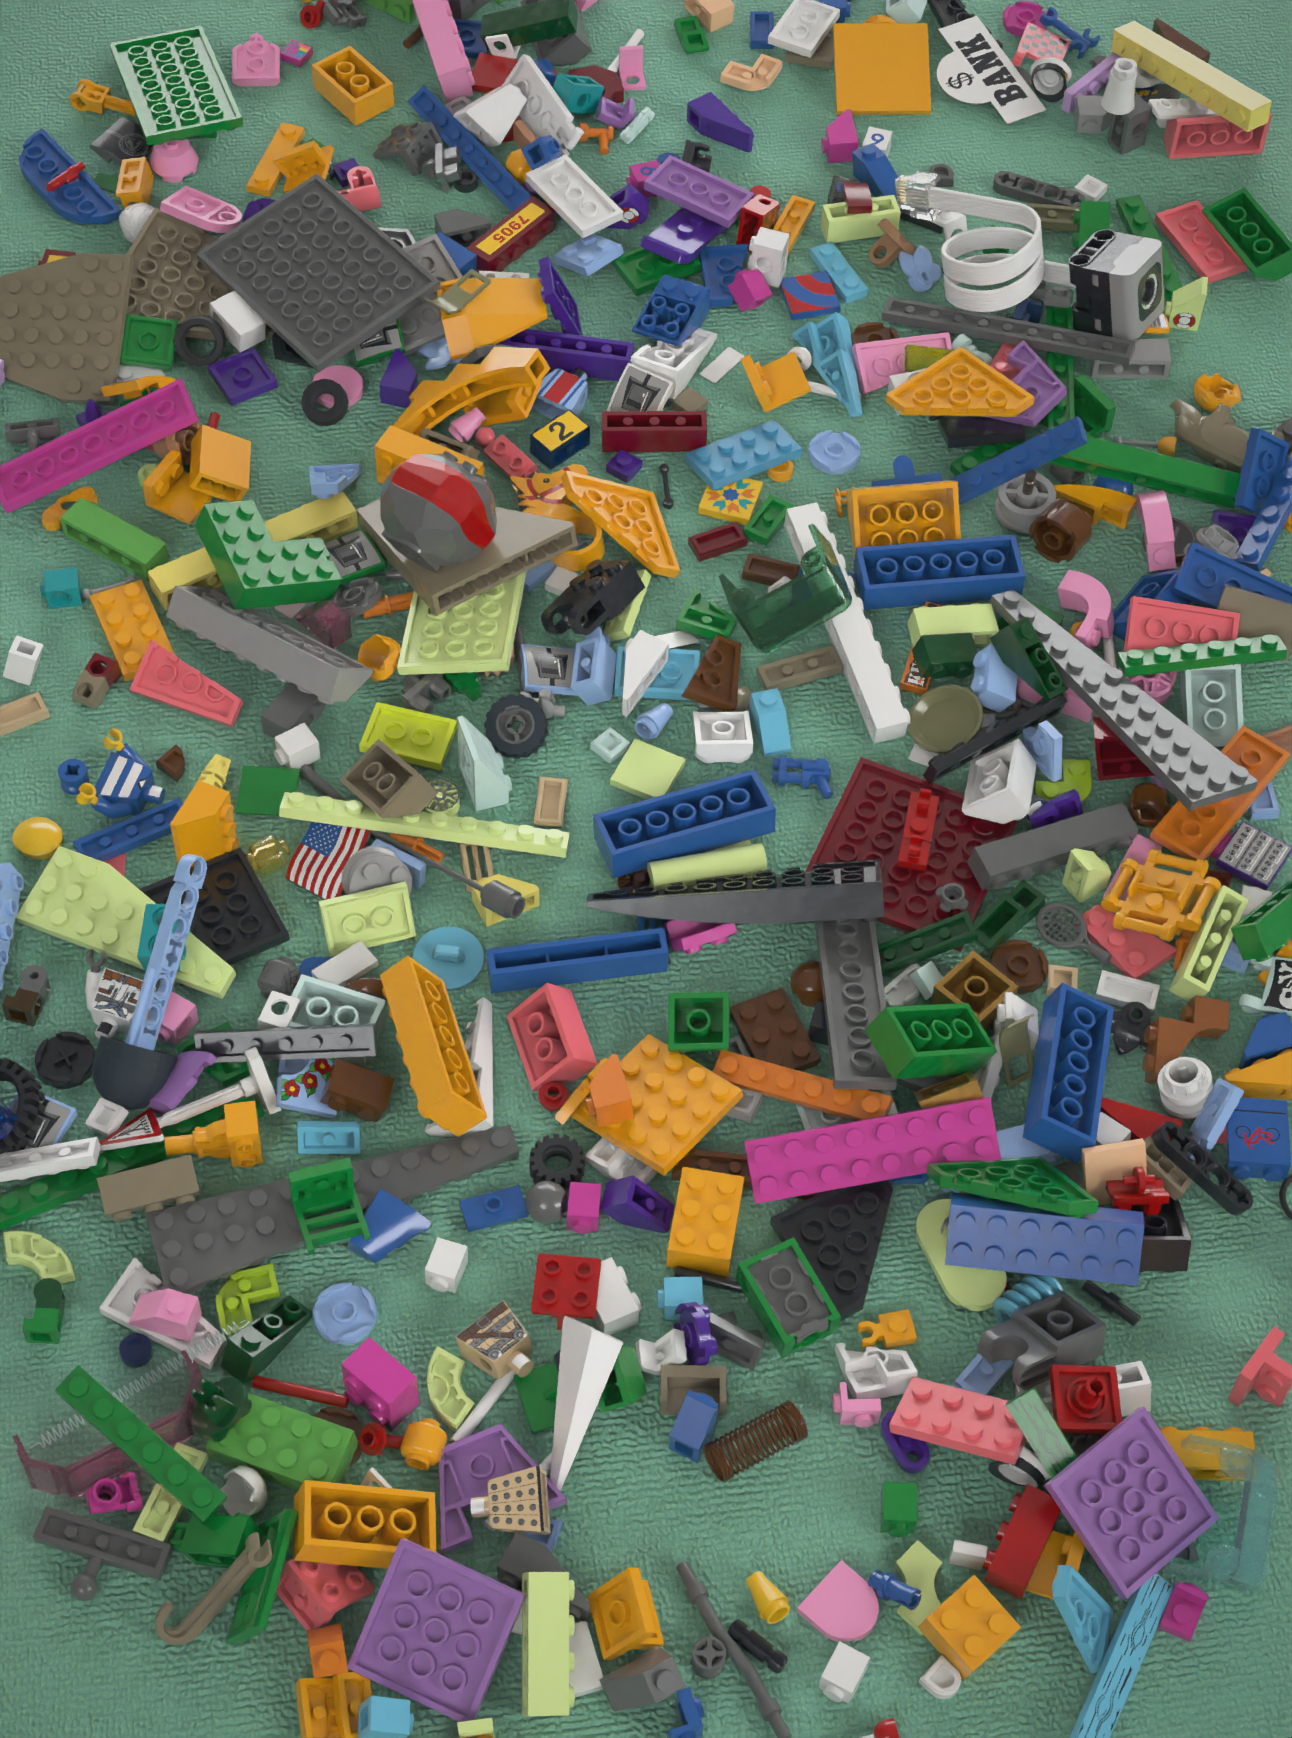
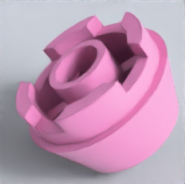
(174, 160)

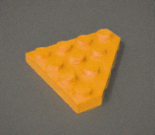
(960, 387)
(628, 517)

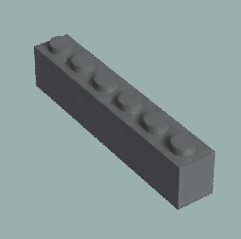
(1050, 846)

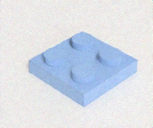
(588, 254)

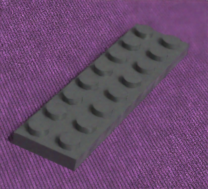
(851, 1002)

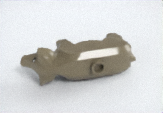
(1213, 436)

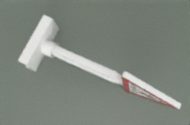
(147, 1127)

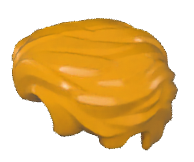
(1215, 390)
(381, 655)

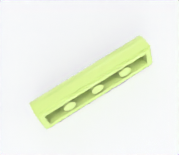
(723, 862)

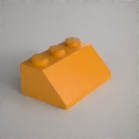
(205, 824)

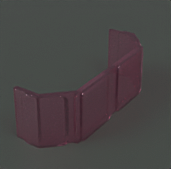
(110, 1460)

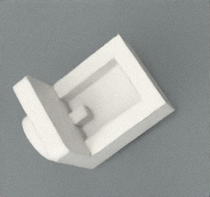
(665, 1351)

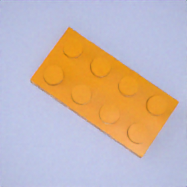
(129, 624)

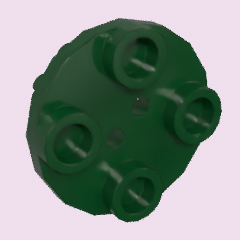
(219, 1407)

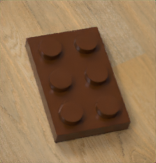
(774, 1031)

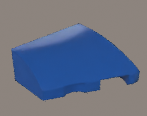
(389, 1225)

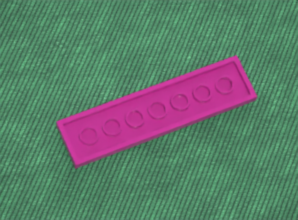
(95, 445)
(870, 1149)

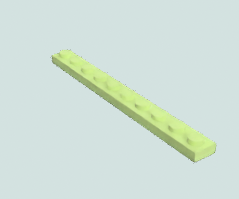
(426, 825)

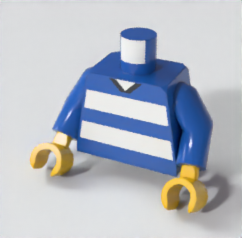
(123, 784)

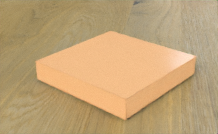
(1110, 1163)

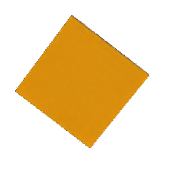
(882, 68)

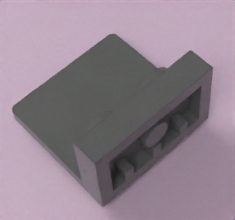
(413, 143)

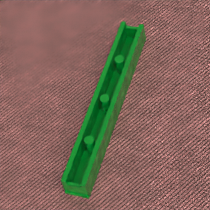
(1152, 471)

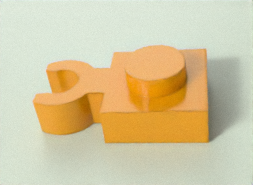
(892, 1328)

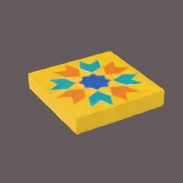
(732, 502)

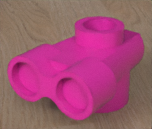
(121, 1494)

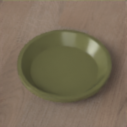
(945, 718)

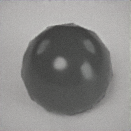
(546, 1202)

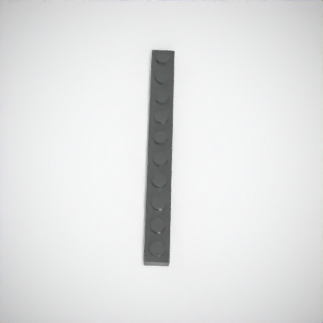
(1009, 330)

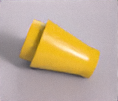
(769, 1600)

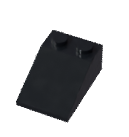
(1165, 1239)

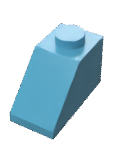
(770, 722)

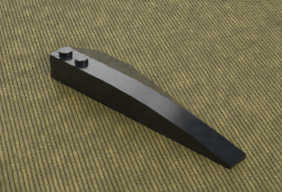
(826, 893)

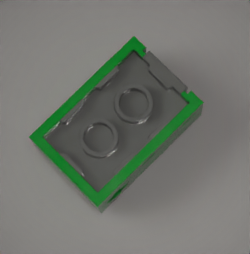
(787, 1297)

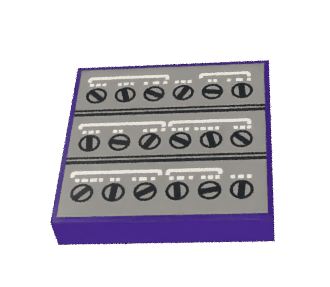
(1254, 856)

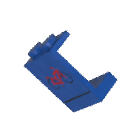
(1259, 1140)

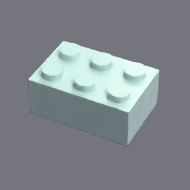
(335, 1005)

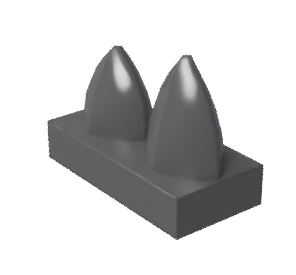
(734, 1342)

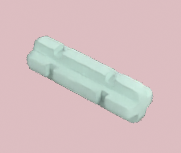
(637, 125)

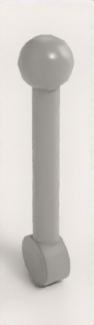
(86, 592)

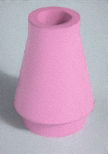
(466, 425)

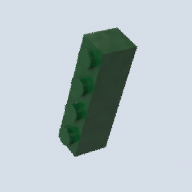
(531, 22)

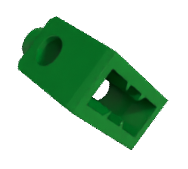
(624, 1383)

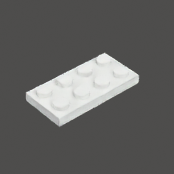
(574, 196)

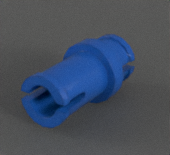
(889, 1587)

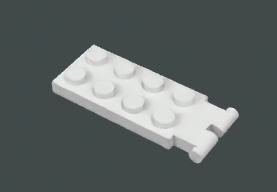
(544, 110)

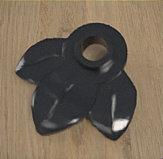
(1130, 1031)

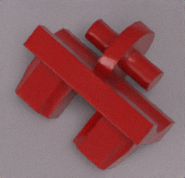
(1138, 1190)

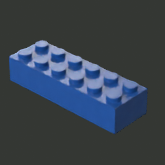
(938, 571)
(684, 822)
(1068, 1072)
(1043, 1242)

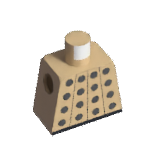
(516, 1502)

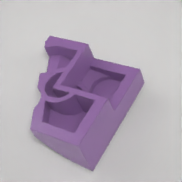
(181, 1080)

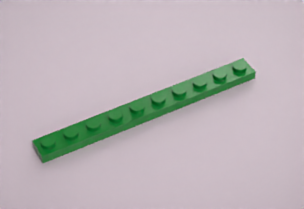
(71, 1184)

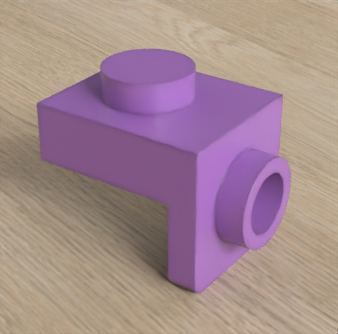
(614, 113)

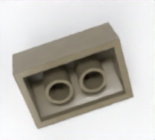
(388, 783)
(148, 1188)

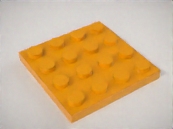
(671, 1103)

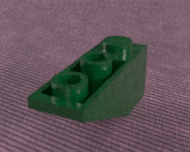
(1027, 657)
(263, 1339)

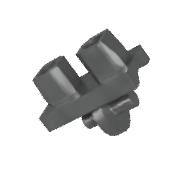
(444, 166)
(423, 687)

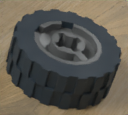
(529, 735)

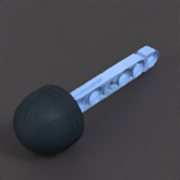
(131, 1069)

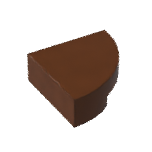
(172, 763)

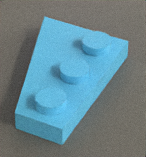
(1085, 1615)

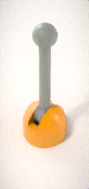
(1165, 445)

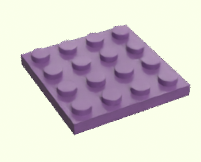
(1132, 1502)
(436, 1631)

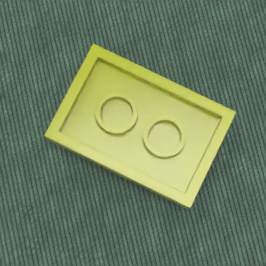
(411, 734)

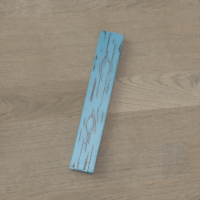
(1123, 1660)

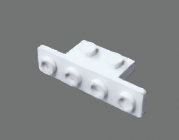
(1177, 108)

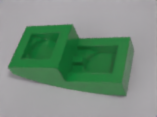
(691, 35)

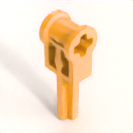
(97, 99)

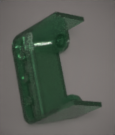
(796, 605)

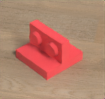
(1264, 1373)

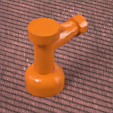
(603, 134)

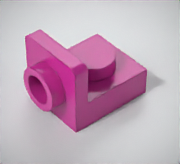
(1183, 1610)

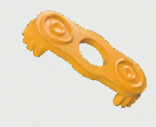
(51, 516)

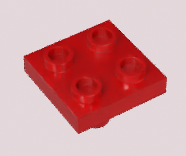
(1085, 1398)

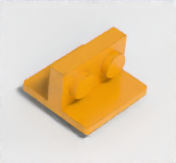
(303, 162)

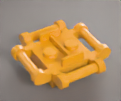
(1161, 899)

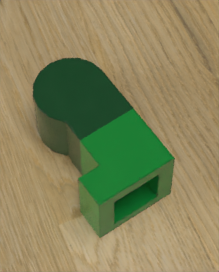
(48, 1313)

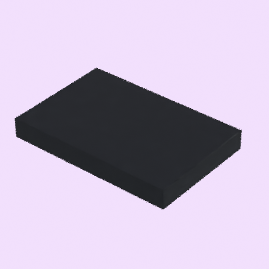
(978, 430)

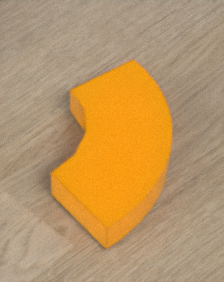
(578, 1095)

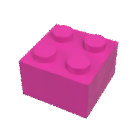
(380, 1384)

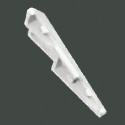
(480, 1054)
(583, 1373)

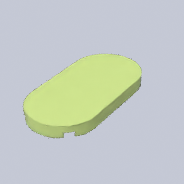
(962, 1285)

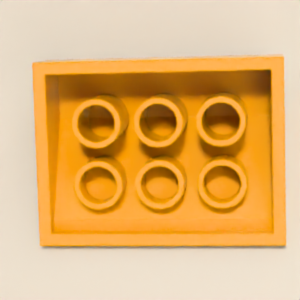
(903, 514)

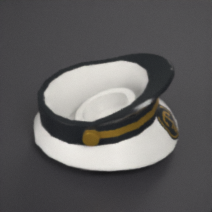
(1050, 78)
(1025, 1471)

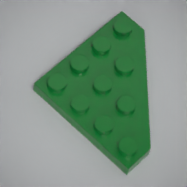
(1016, 1180)

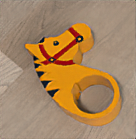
(546, 497)

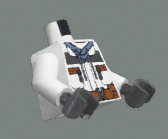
(111, 997)

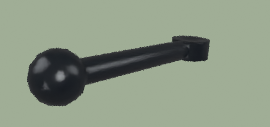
(667, 502)

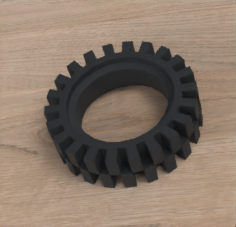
(28, 1104)

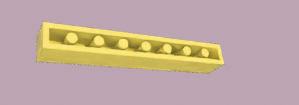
(1191, 76)
(317, 519)

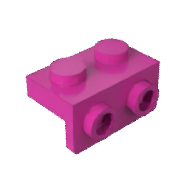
(691, 934)

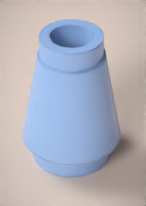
(653, 721)

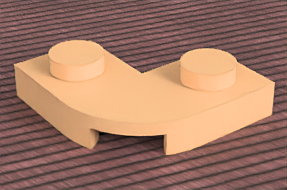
(754, 78)

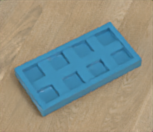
(743, 455)

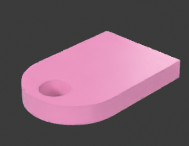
(202, 210)

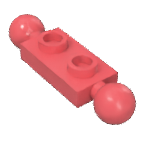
(504, 454)

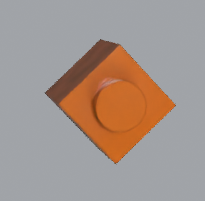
(327, 1651)

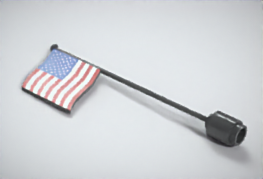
(327, 848)

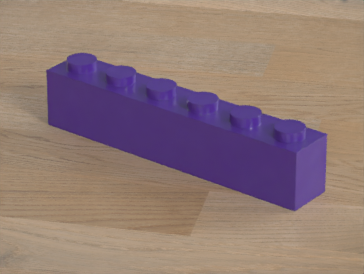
(595, 356)

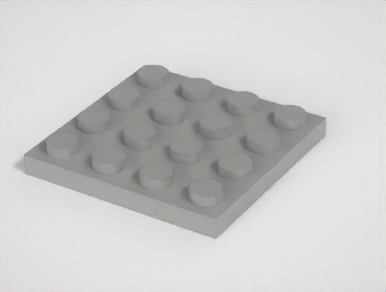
(424, 322)

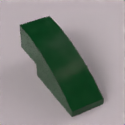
(1008, 915)

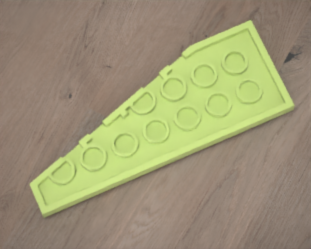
(105, 912)

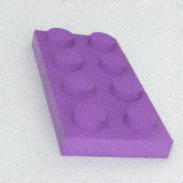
(698, 191)

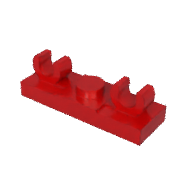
(918, 830)

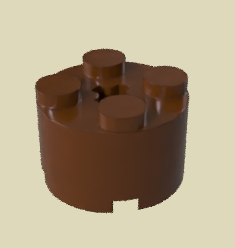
(1061, 531)

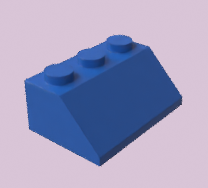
(1151, 586)

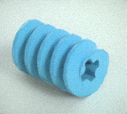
(1023, 1294)

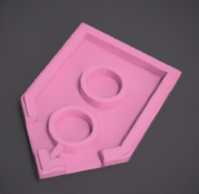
(256, 63)

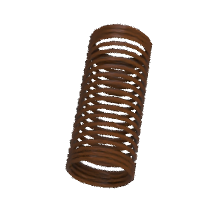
(720, 1462)

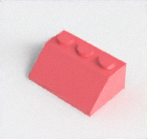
(551, 1037)

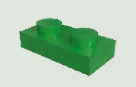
(767, 520)

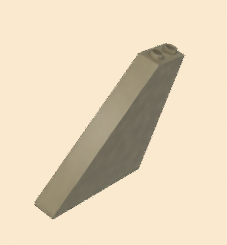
(518, 546)

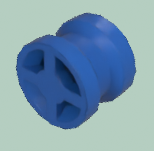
(69, 782)

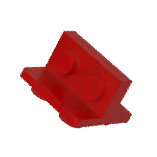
(566, 1287)

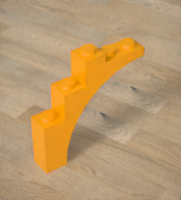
(499, 371)

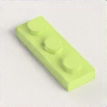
(623, 623)
(161, 1508)

